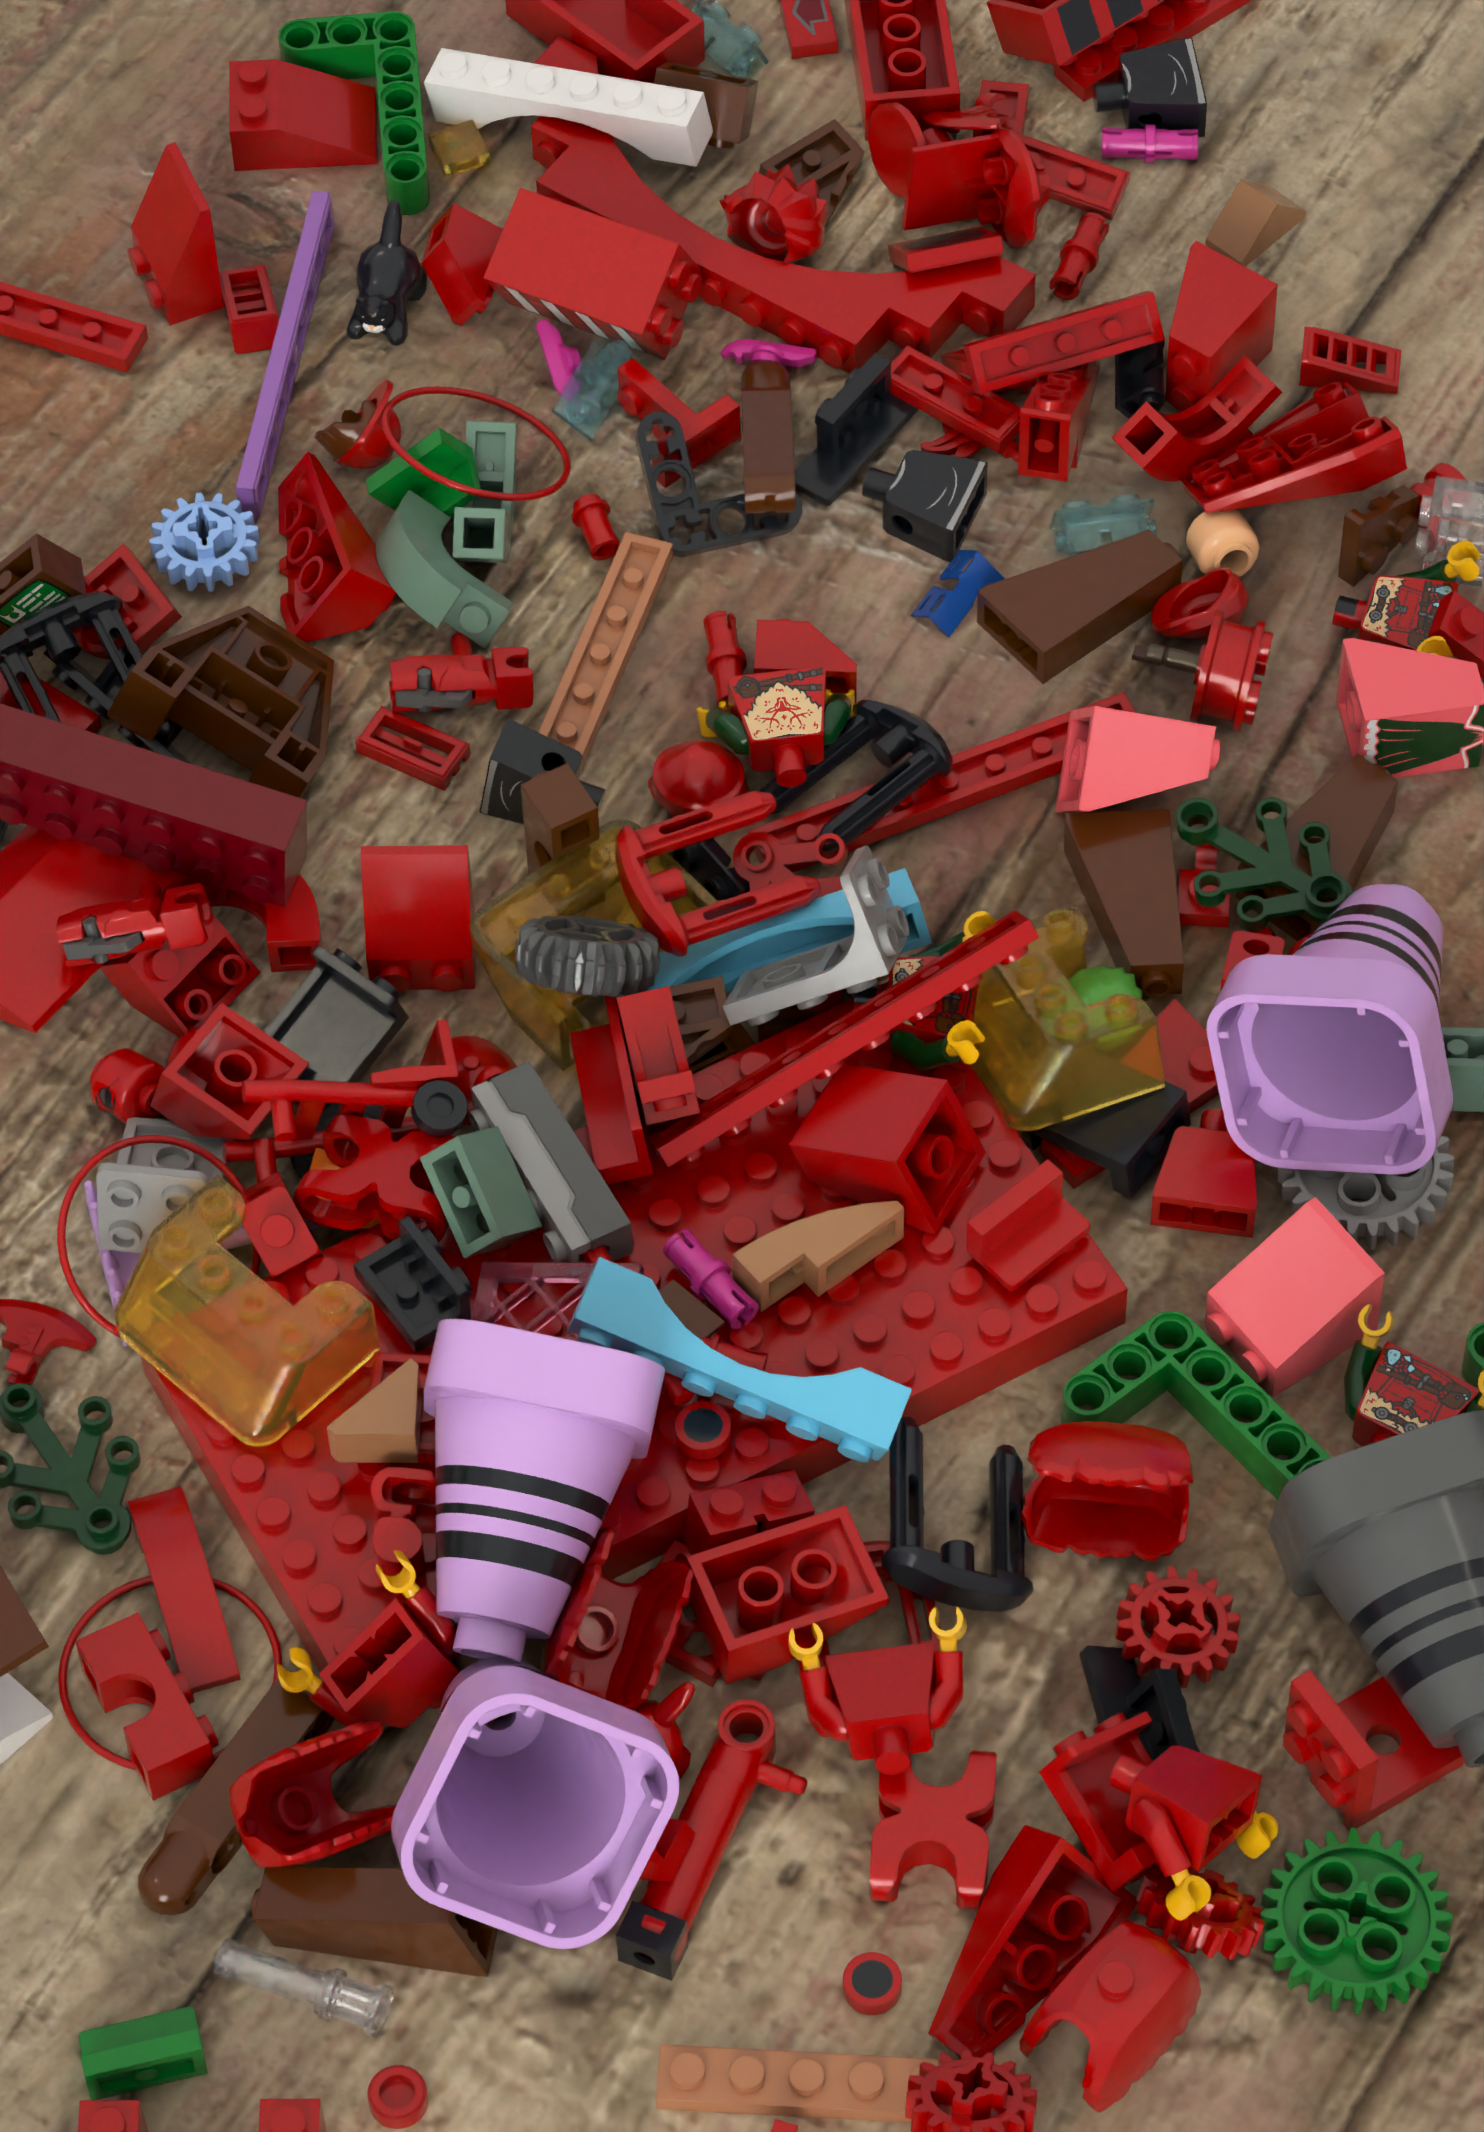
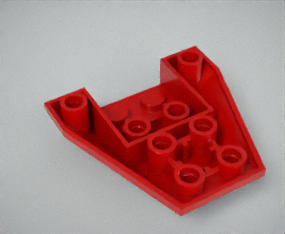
(1305, 454)

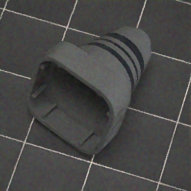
(1402, 1561)

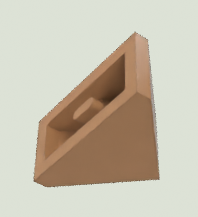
(1252, 222)
(382, 1423)

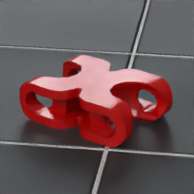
(374, 1181)
(935, 1828)

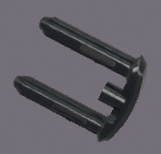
(54, 628)
(895, 736)
(951, 1573)

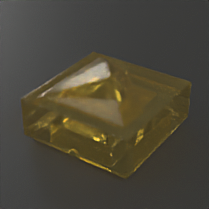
(459, 148)

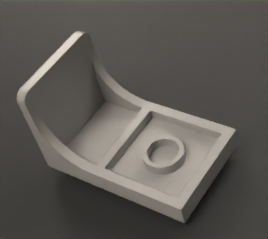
(843, 964)
(149, 1183)

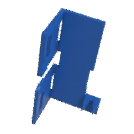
(959, 601)

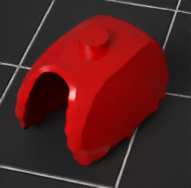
(1108, 1490)
(617, 1633)
(288, 1804)
(1128, 2000)

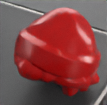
(696, 776)

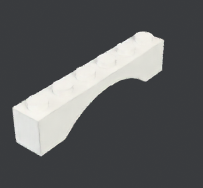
(653, 118)

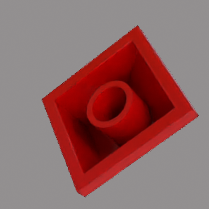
(205, 1079)

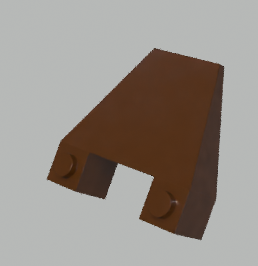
(242, 691)

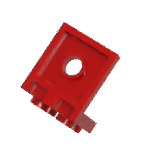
(1341, 1763)

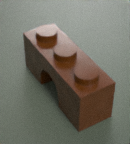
(556, 816)

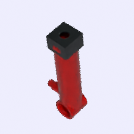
(658, 1925)

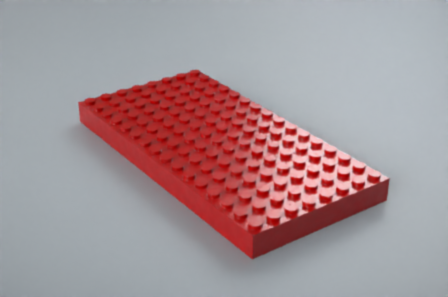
(909, 1314)

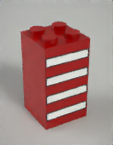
(594, 273)

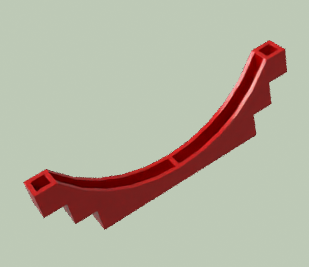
(825, 310)

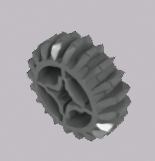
(587, 955)

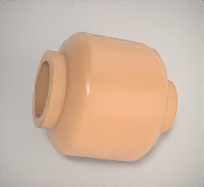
(1222, 541)

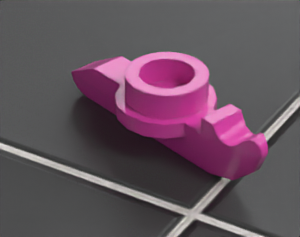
(761, 350)
(560, 358)

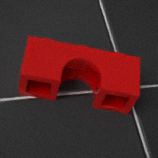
(130, 1667)

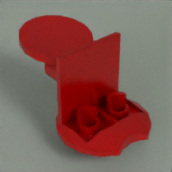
(958, 179)

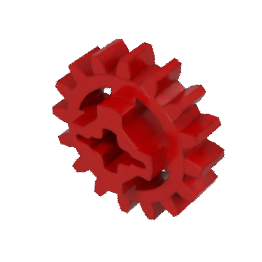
(1176, 1620)
(1223, 1925)
(970, 2096)

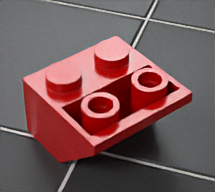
(185, 983)

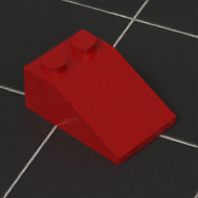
(298, 117)
(176, 243)
(419, 916)
(779, 1581)

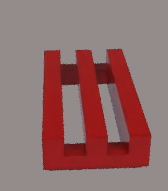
(408, 754)

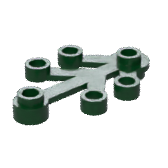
(1266, 868)
(66, 1474)

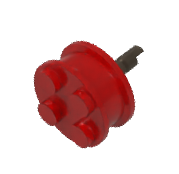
(1221, 670)

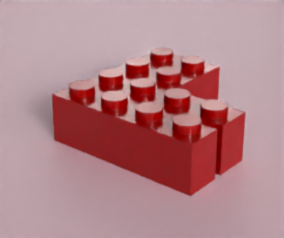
(624, 34)

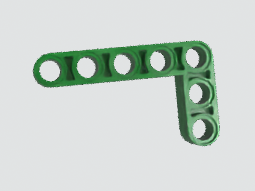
(382, 48)
(1212, 1406)

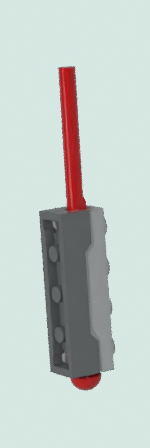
(560, 1178)

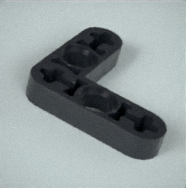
(687, 504)

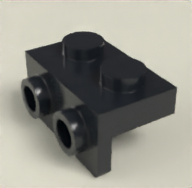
(415, 1284)

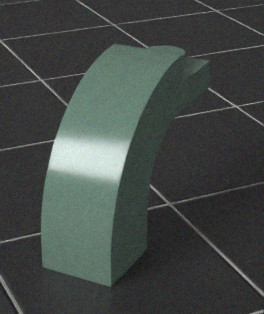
(487, 525)
(430, 579)

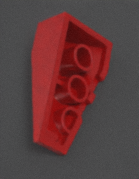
(329, 558)
(1030, 1928)

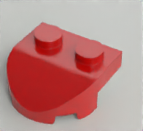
(144, 608)

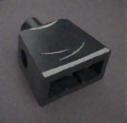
(1157, 88)
(930, 500)
(518, 758)

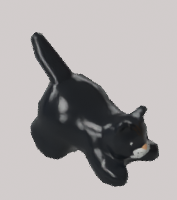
(386, 281)

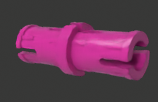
(1149, 143)
(710, 1279)

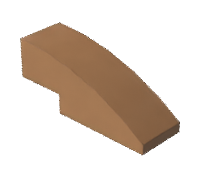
(816, 1250)

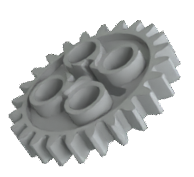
(1408, 1201)

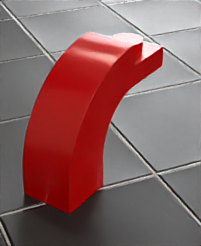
(1177, 442)
(290, 930)
(657, 1055)

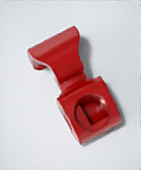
(395, 1521)

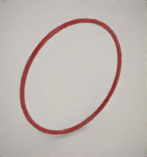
(461, 487)
(61, 1229)
(62, 1674)

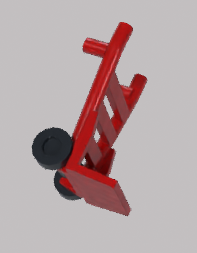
(428, 1089)

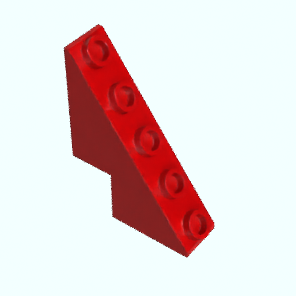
(1056, 422)

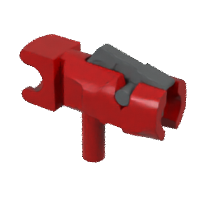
(461, 679)
(135, 926)

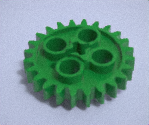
(1343, 1966)

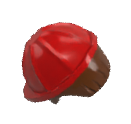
(360, 435)

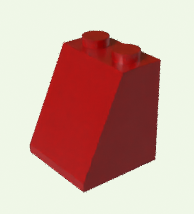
(1216, 322)
(890, 1140)

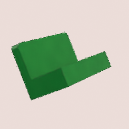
(438, 453)
(142, 2053)

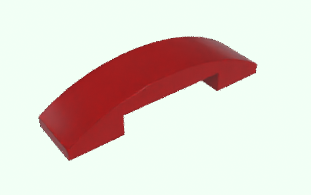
(184, 1589)

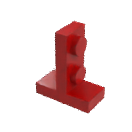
(703, 432)

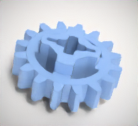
(180, 547)

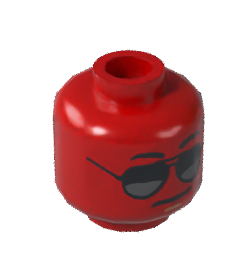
(125, 1084)

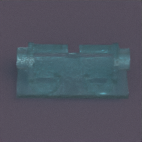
(735, 44)
(592, 387)
(1084, 523)

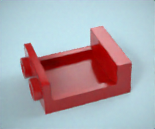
(1093, 1807)

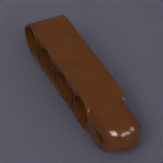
(767, 438)
(203, 1831)

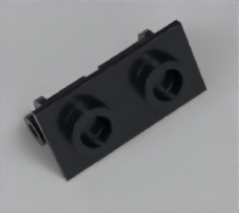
(1139, 379)
(707, 865)

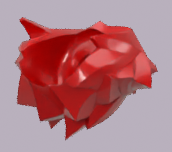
(777, 216)

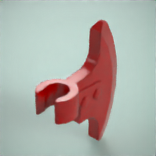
(973, 118)
(33, 1332)

